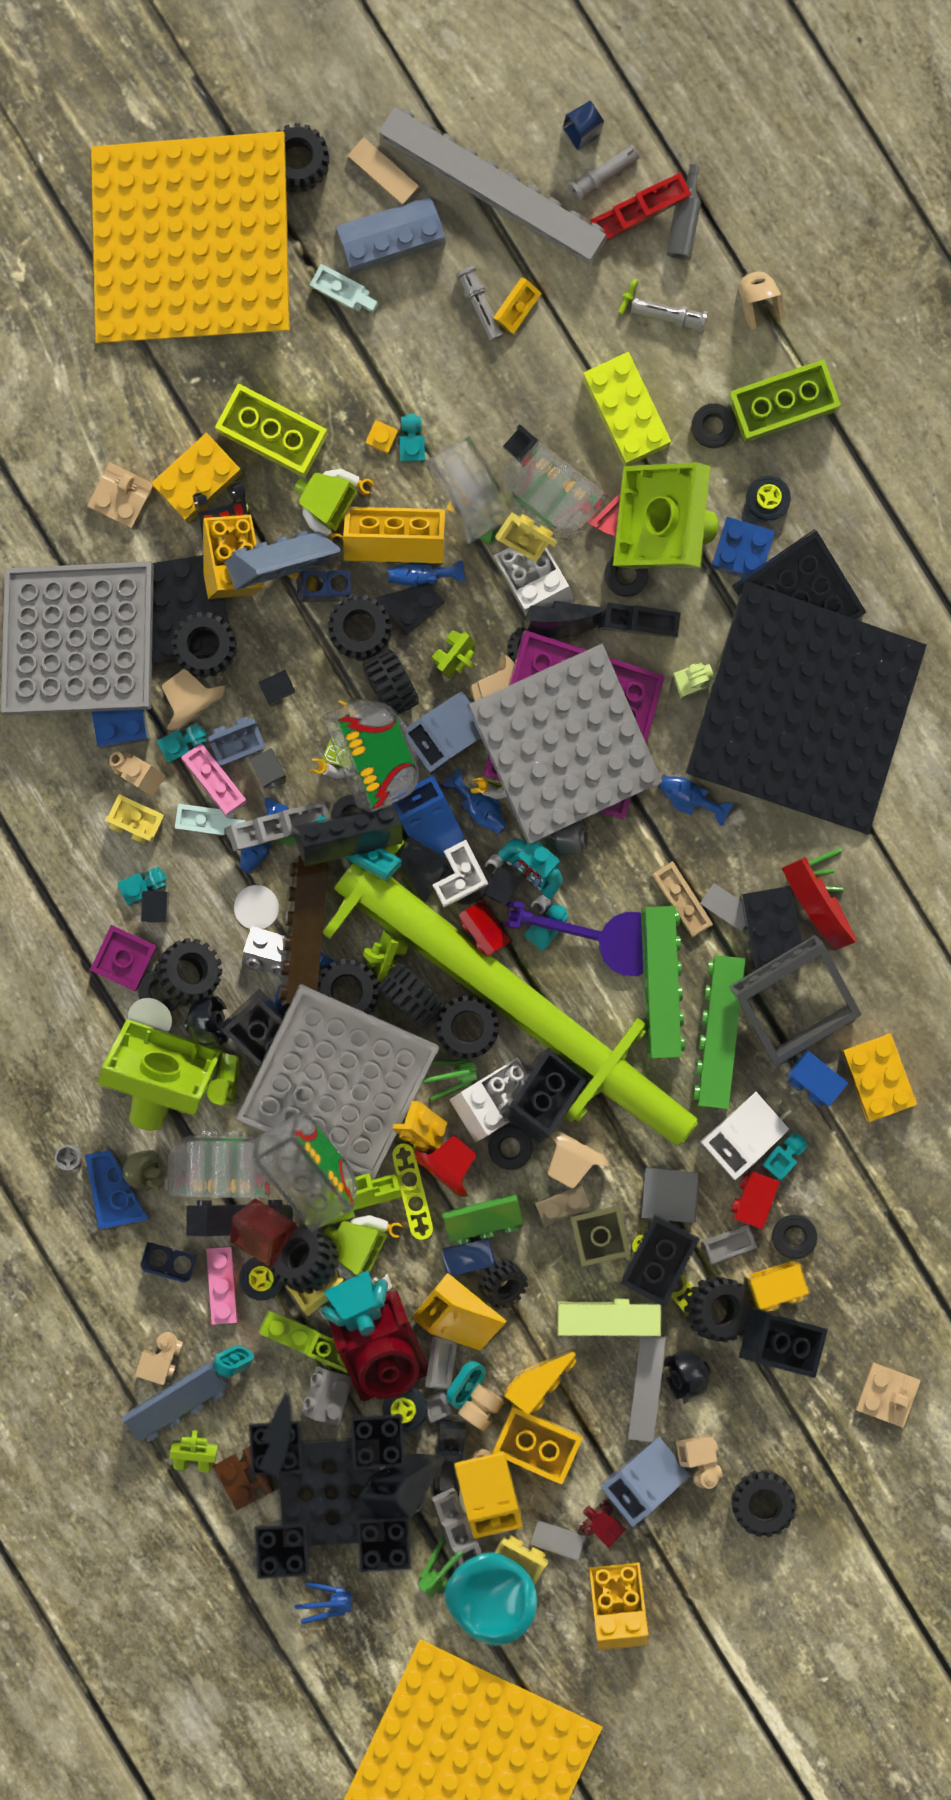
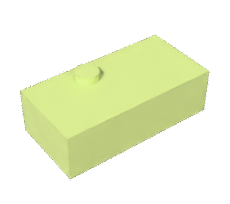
(609, 1318)

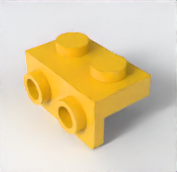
(422, 1127)

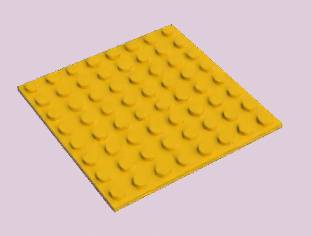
(190, 237)
(470, 1738)

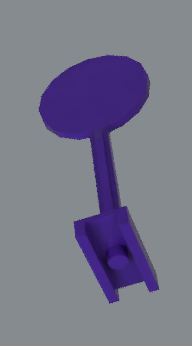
(618, 941)

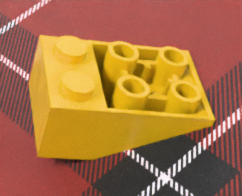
(220, 539)
(458, 1315)
(533, 1382)
(489, 1495)
(618, 1606)

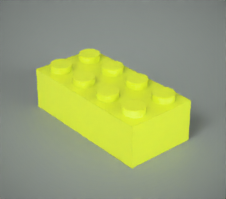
(626, 409)
(271, 430)

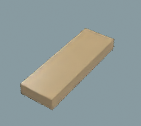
(383, 171)
(681, 896)

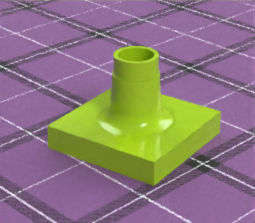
(664, 516)
(158, 1072)

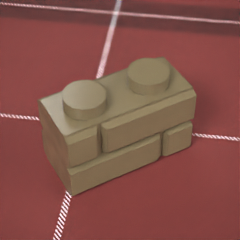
(563, 1205)

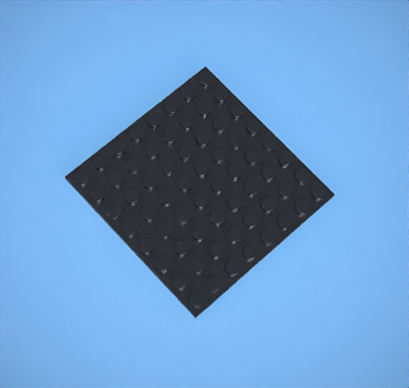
(806, 708)

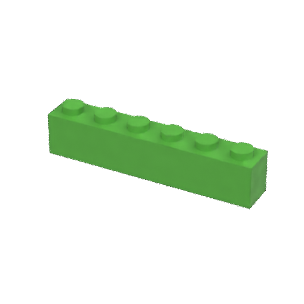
(661, 982)
(720, 1033)

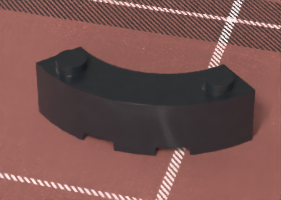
(216, 1220)

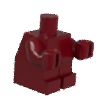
(602, 1523)

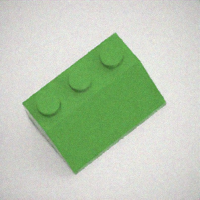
(483, 1219)

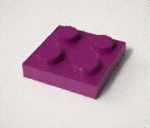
(123, 958)

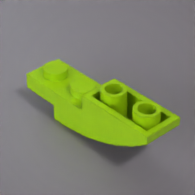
(372, 1192)
(301, 1338)

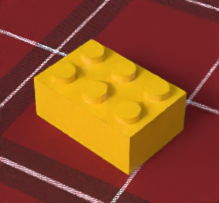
(199, 469)
(878, 1077)
(777, 1285)
(537, 1444)

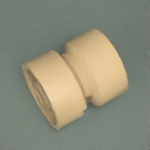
(481, 1407)

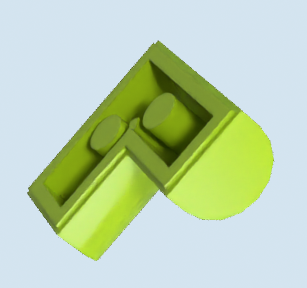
(224, 1088)

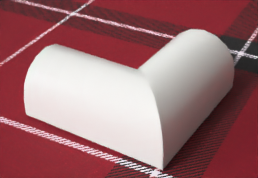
(466, 877)

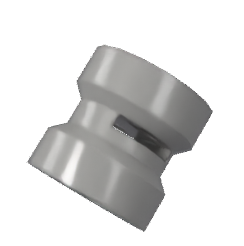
(68, 1157)

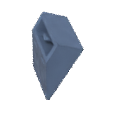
(443, 733)
(644, 1481)

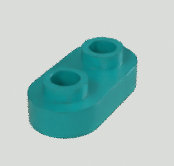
(232, 1361)
(465, 1383)

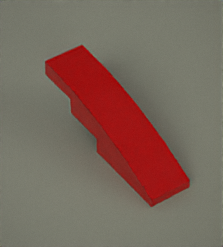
(643, 206)
(818, 904)

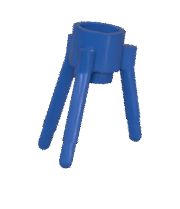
(339, 1603)

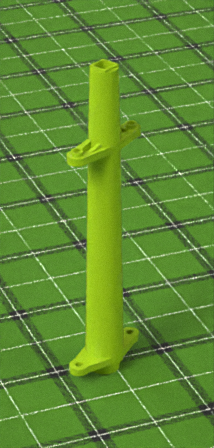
(508, 994)

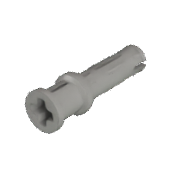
(594, 178)
(477, 290)
(682, 316)

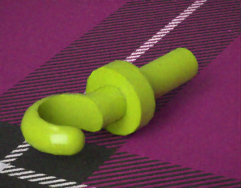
(628, 296)

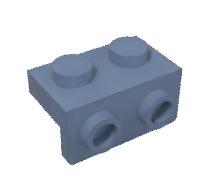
(236, 741)

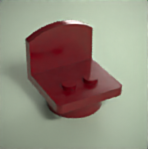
(385, 1360)

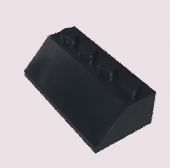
(348, 835)

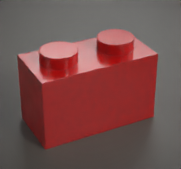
(754, 1199)

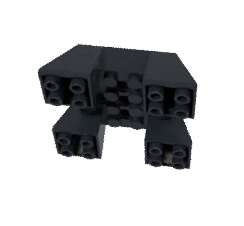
(286, 1542)

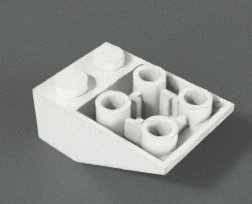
(534, 582)
(483, 1101)
(744, 1136)

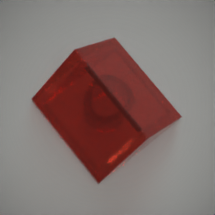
(260, 1231)

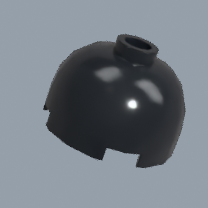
(206, 1021)
(688, 1375)

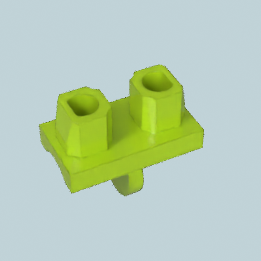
(458, 656)
(381, 954)
(194, 1450)

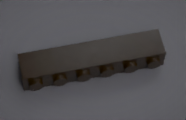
(304, 929)

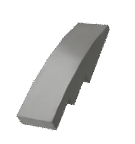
(273, 826)
(646, 1388)
(455, 1526)

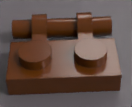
(236, 1481)

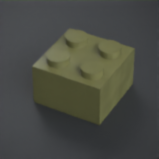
(600, 1235)

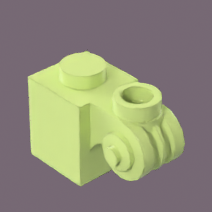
(693, 679)

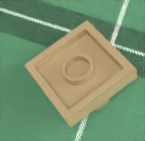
(120, 495)
(887, 1394)

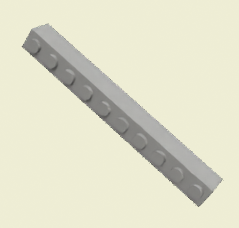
(492, 185)

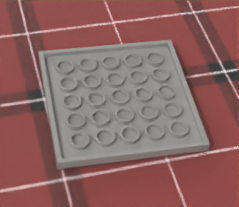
(77, 638)
(564, 743)
(343, 1073)

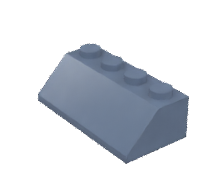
(391, 235)
(279, 559)
(175, 1401)

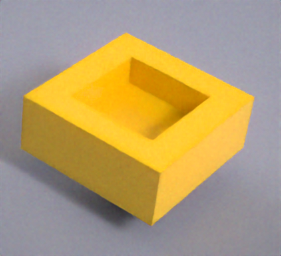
(381, 436)

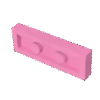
(213, 780)
(221, 1285)

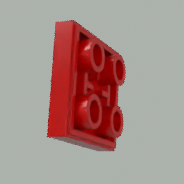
(484, 928)

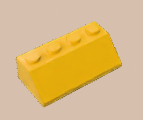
(394, 535)

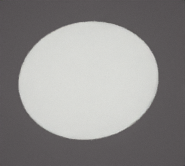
(256, 907)
(151, 1013)

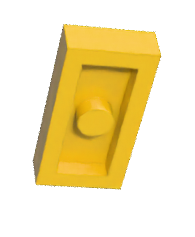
(517, 305)

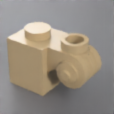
(136, 772)
(159, 1366)
(702, 1453)

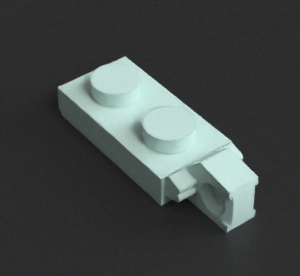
(342, 289)
(203, 820)

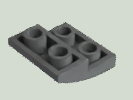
(671, 1194)

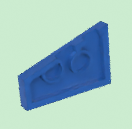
(112, 1196)

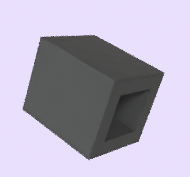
(268, 769)

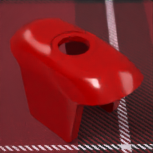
(449, 1163)

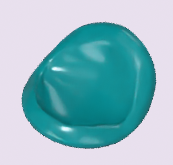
(492, 1599)

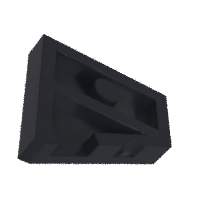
(411, 606)
(422, 866)

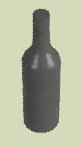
(685, 220)

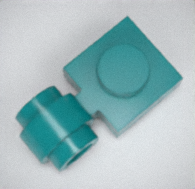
(412, 446)
(175, 745)
(134, 886)
(541, 936)
(780, 1161)

